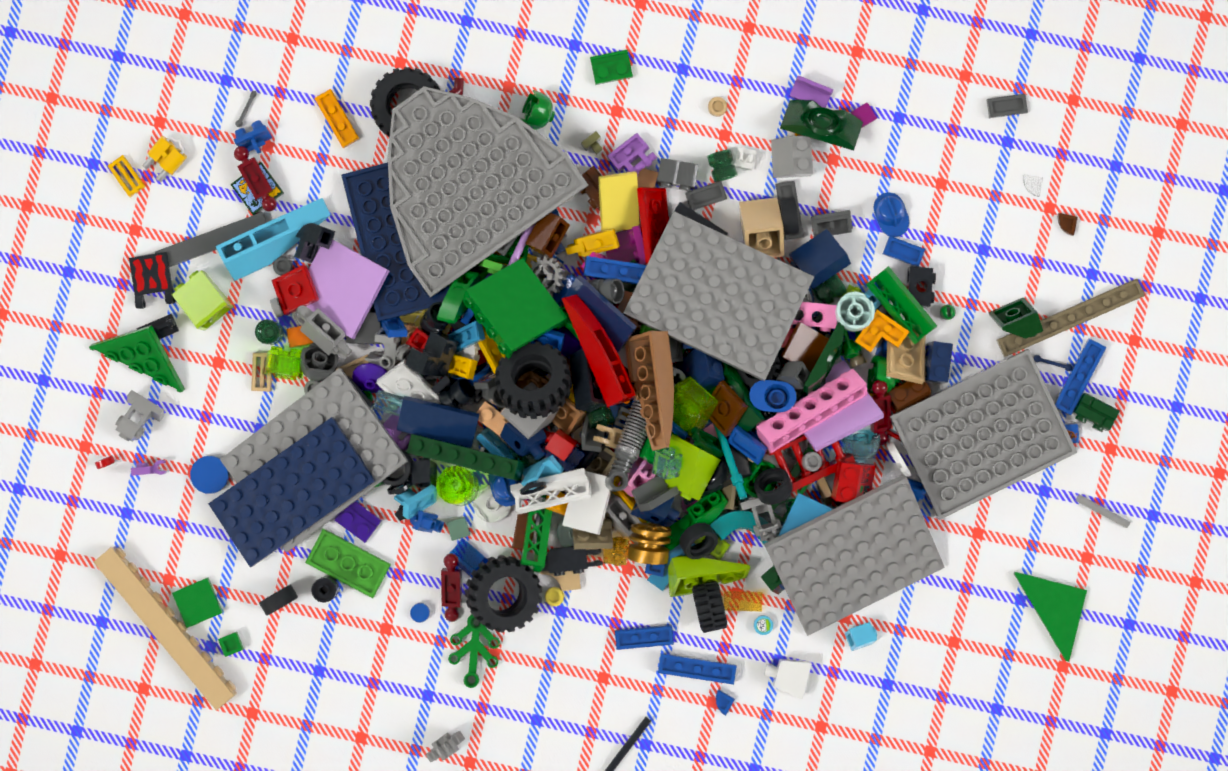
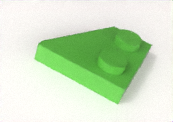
(492, 266)

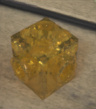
(619, 554)

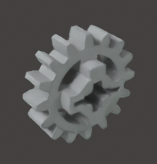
(554, 279)
(445, 746)

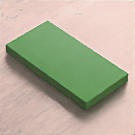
(348, 563)

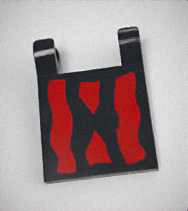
(149, 276)

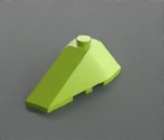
(687, 572)

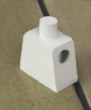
(790, 676)

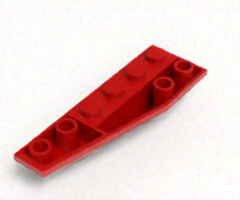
(600, 353)

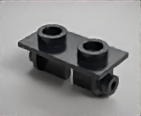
(164, 326)

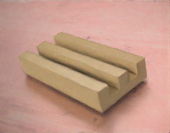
(262, 370)

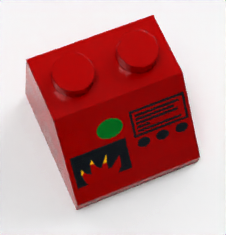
(852, 480)

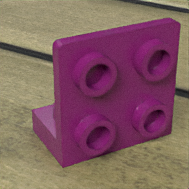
(630, 246)

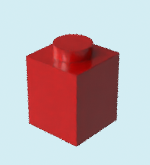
(560, 444)

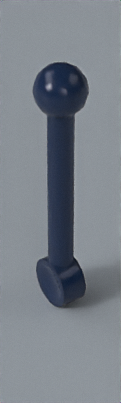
(1068, 367)

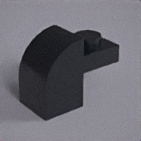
(311, 237)

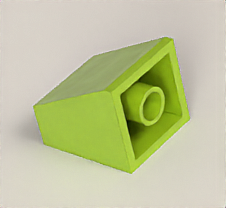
(202, 300)
(695, 469)

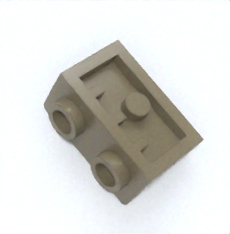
(589, 540)

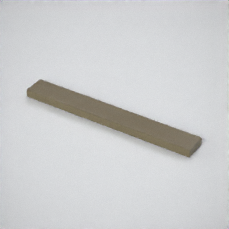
(1074, 316)

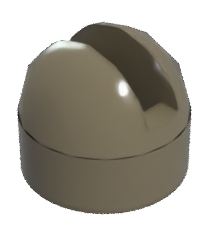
(856, 361)

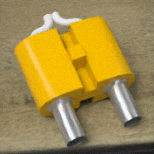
(166, 155)

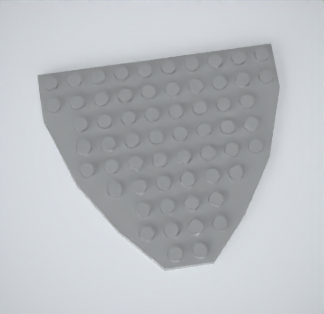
(468, 182)

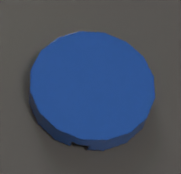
(209, 475)

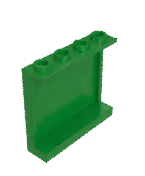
(514, 307)

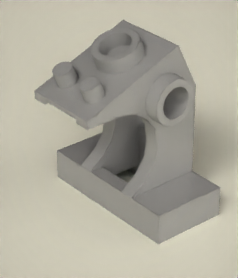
(388, 358)
(130, 430)
(767, 531)

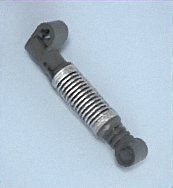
(629, 445)

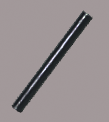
(628, 745)

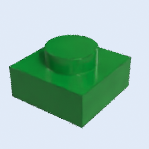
(231, 644)

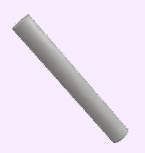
(1103, 511)

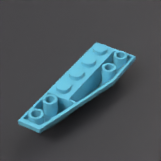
(268, 241)

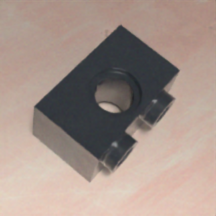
(923, 275)

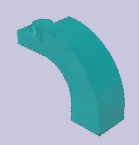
(735, 520)

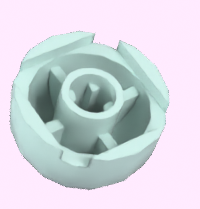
(854, 311)

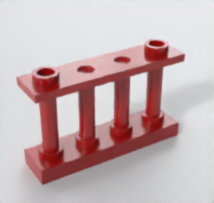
(809, 477)

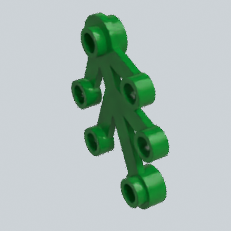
(474, 647)

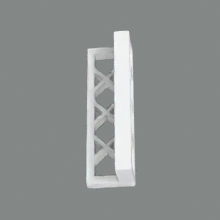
(564, 481)

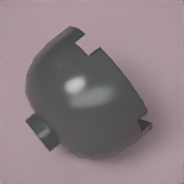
(317, 363)

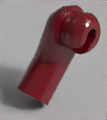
(458, 86)

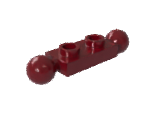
(255, 178)
(883, 401)
(451, 587)

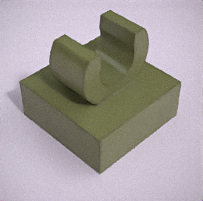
(592, 142)

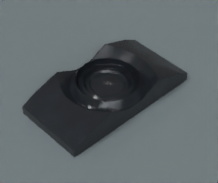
(722, 474)

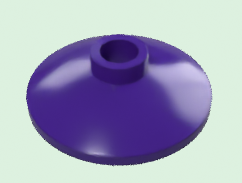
(366, 376)

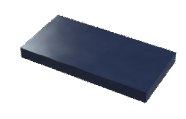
(614, 322)
(437, 421)

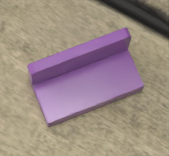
(809, 90)

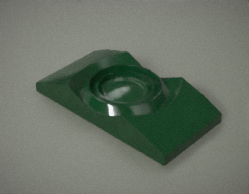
(822, 124)
(826, 361)
(752, 416)

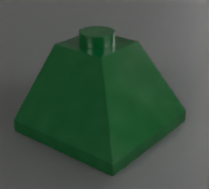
(1018, 319)

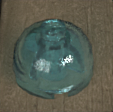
(861, 445)

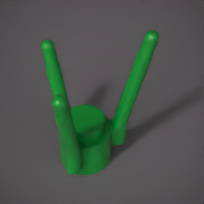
(850, 348)

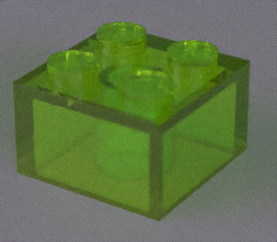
(692, 405)

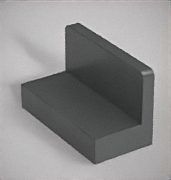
(587, 437)
(653, 493)

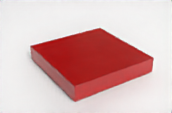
(295, 289)

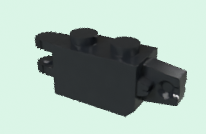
(569, 559)

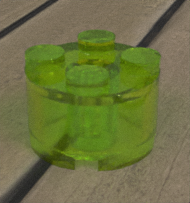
(284, 363)
(450, 478)

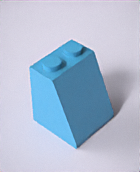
(803, 511)

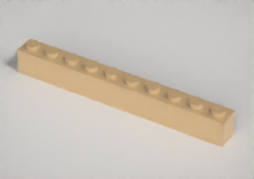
(165, 627)

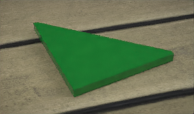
(143, 354)
(1057, 607)

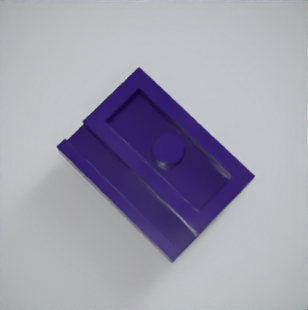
(358, 521)

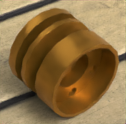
(649, 539)

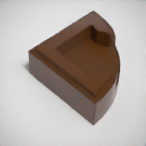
(1067, 223)

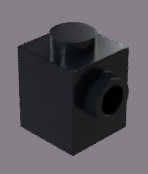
(424, 472)

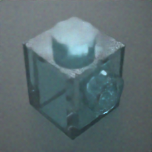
(667, 463)

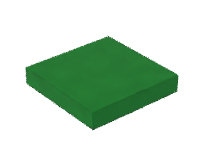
(197, 602)

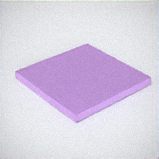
(345, 285)
(847, 420)

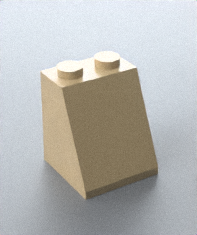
(762, 226)

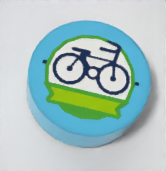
(763, 625)

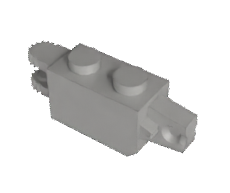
(322, 331)
(620, 516)

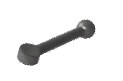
(239, 123)

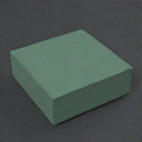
(458, 528)

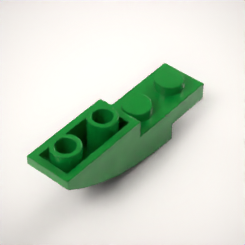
(453, 304)
(703, 511)

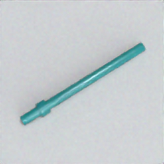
(737, 479)

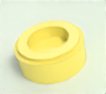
(554, 596)

